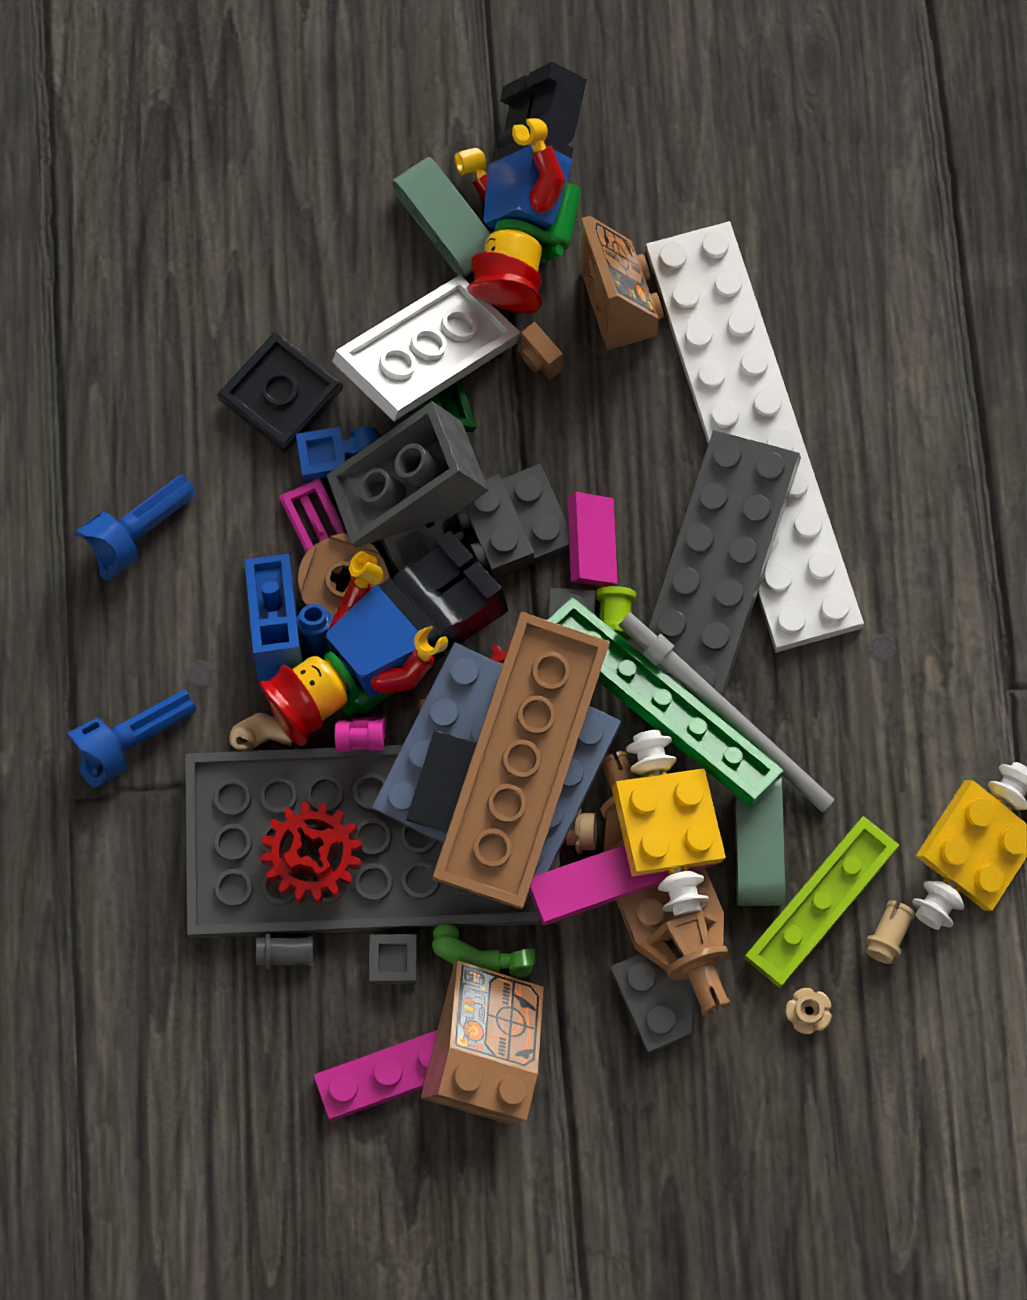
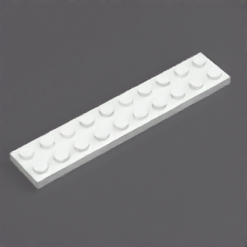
(743, 394)

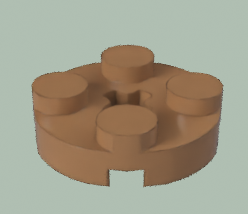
(328, 558)

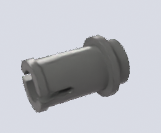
(284, 951)

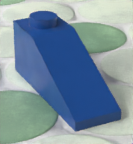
(272, 615)

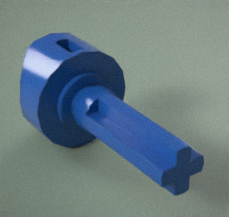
(114, 539)
(103, 747)

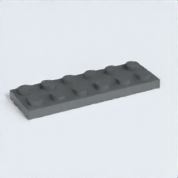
(723, 553)

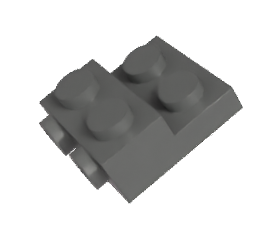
(515, 522)

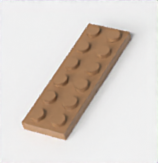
(521, 760)

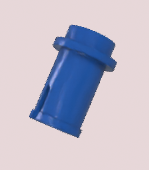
(313, 624)

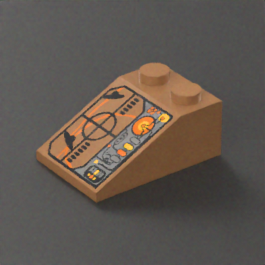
(617, 286)
(486, 1045)

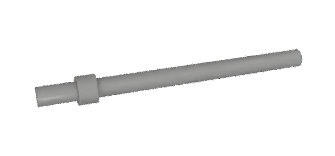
(659, 651)

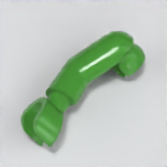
(450, 948)

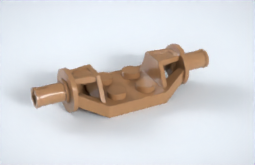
(695, 935)

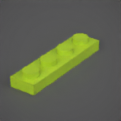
(821, 902)

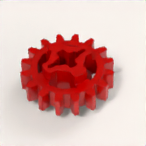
(326, 841)

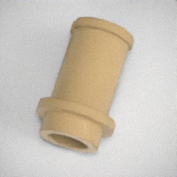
(890, 932)

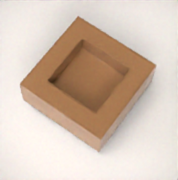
(540, 352)

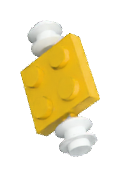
(668, 822)
(975, 847)

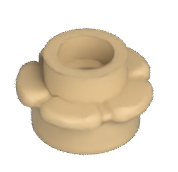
(583, 832)
(808, 1023)

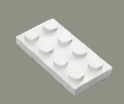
(425, 348)

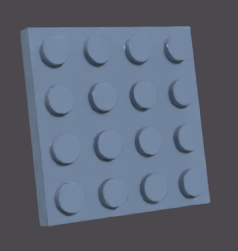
(459, 707)

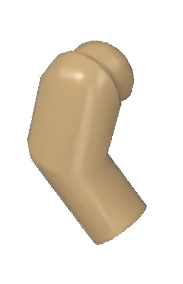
(256, 731)

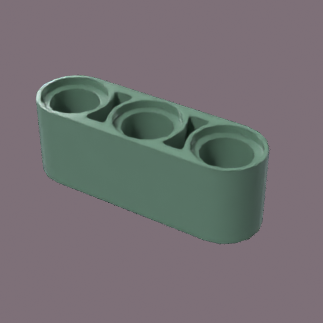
(442, 214)
(760, 850)

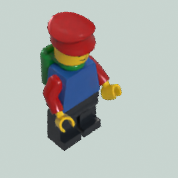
(526, 188)
(386, 636)

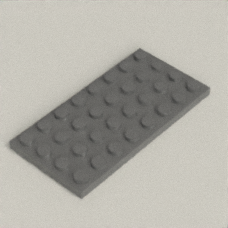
(231, 808)

